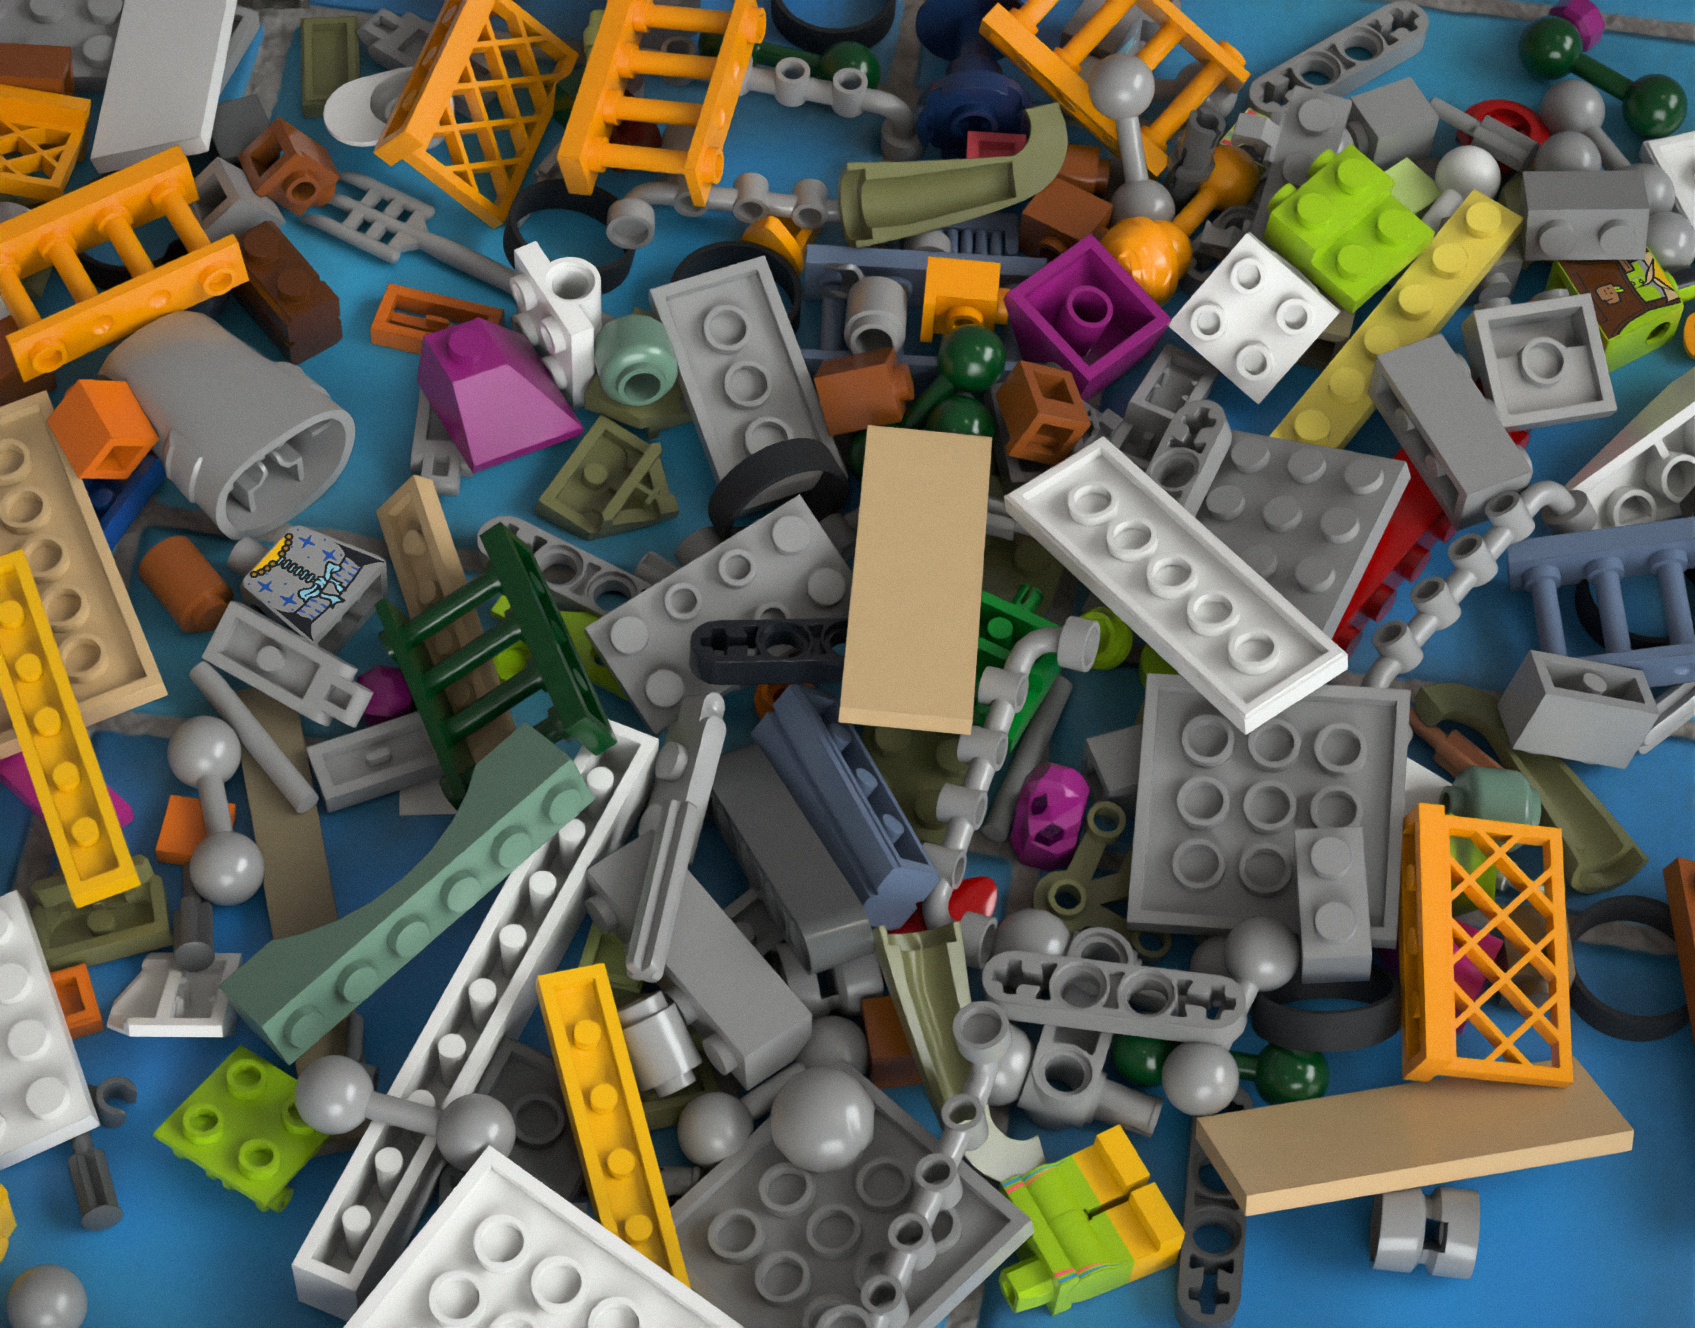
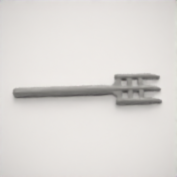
(408, 235)

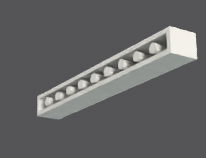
(486, 999)

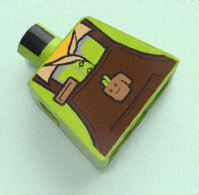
(1632, 301)

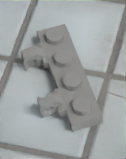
(1289, 148)

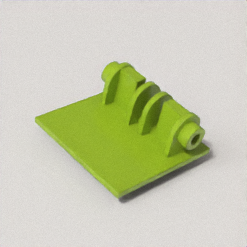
(245, 1129)

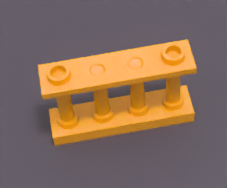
(617, 59)
(1058, 69)
(88, 218)

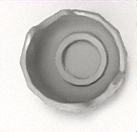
(822, 1119)

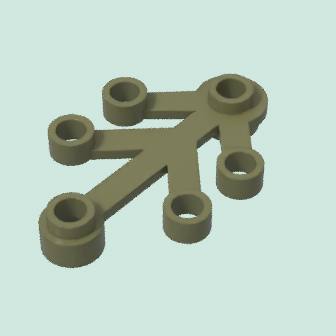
(1094, 894)

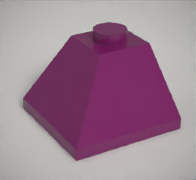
(493, 393)

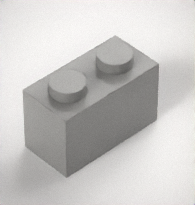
(1584, 215)
(1577, 709)
(1332, 905)

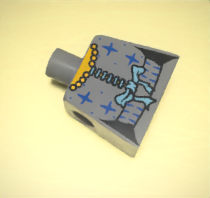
(311, 584)

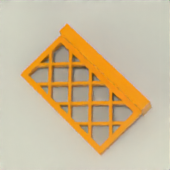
(435, 79)
(50, 135)
(1428, 957)

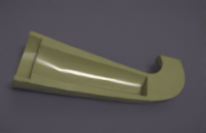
(916, 197)
(1595, 846)
(928, 989)

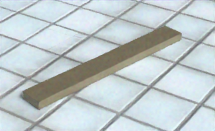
(295, 864)

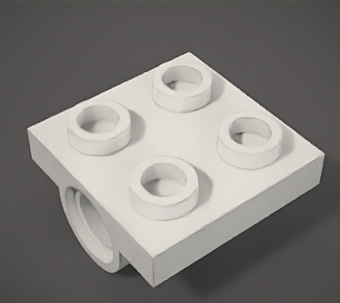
(559, 315)
(1254, 317)

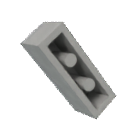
(1448, 428)

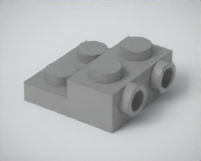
(1540, 359)

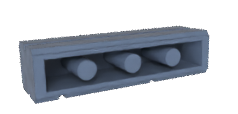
(847, 803)

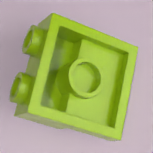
(1345, 227)

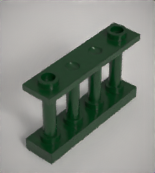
(534, 621)

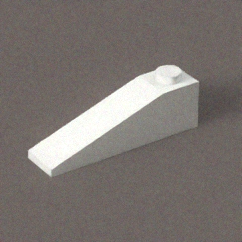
(1647, 464)

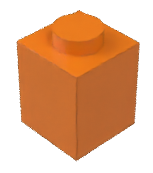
(102, 429)

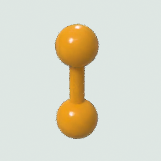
(1230, 184)

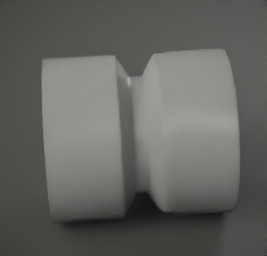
(845, 983)
(1399, 1231)

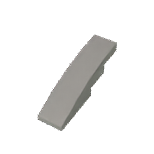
(1169, 385)

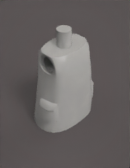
(232, 426)

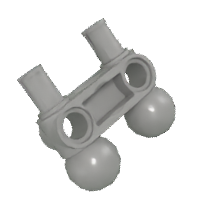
(1066, 1052)

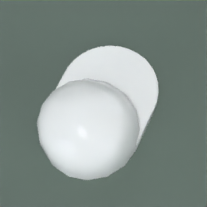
(362, 107)

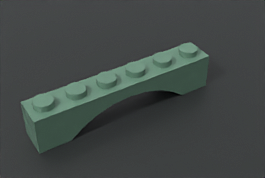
(314, 979)

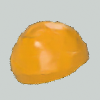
(1146, 255)

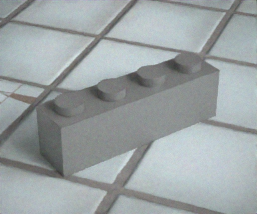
(710, 972)

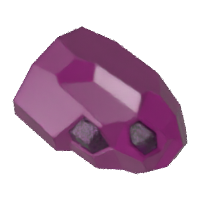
(1049, 816)

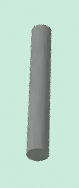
(254, 737)
(1026, 759)

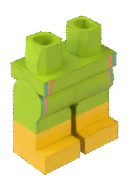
(1091, 1226)

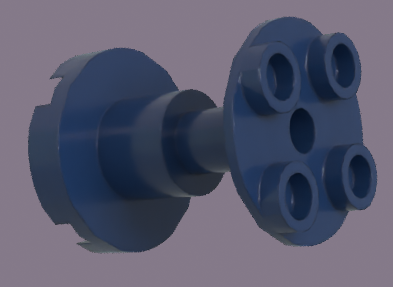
(974, 89)

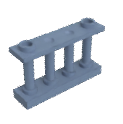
(906, 268)
(1604, 559)

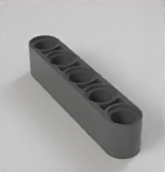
(787, 863)

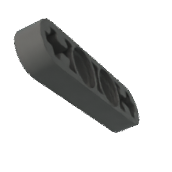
(1216, 1208)

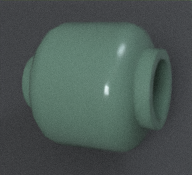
(635, 360)
(1493, 796)

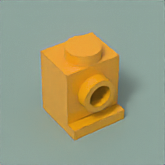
(961, 294)

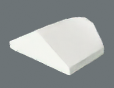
(175, 1001)

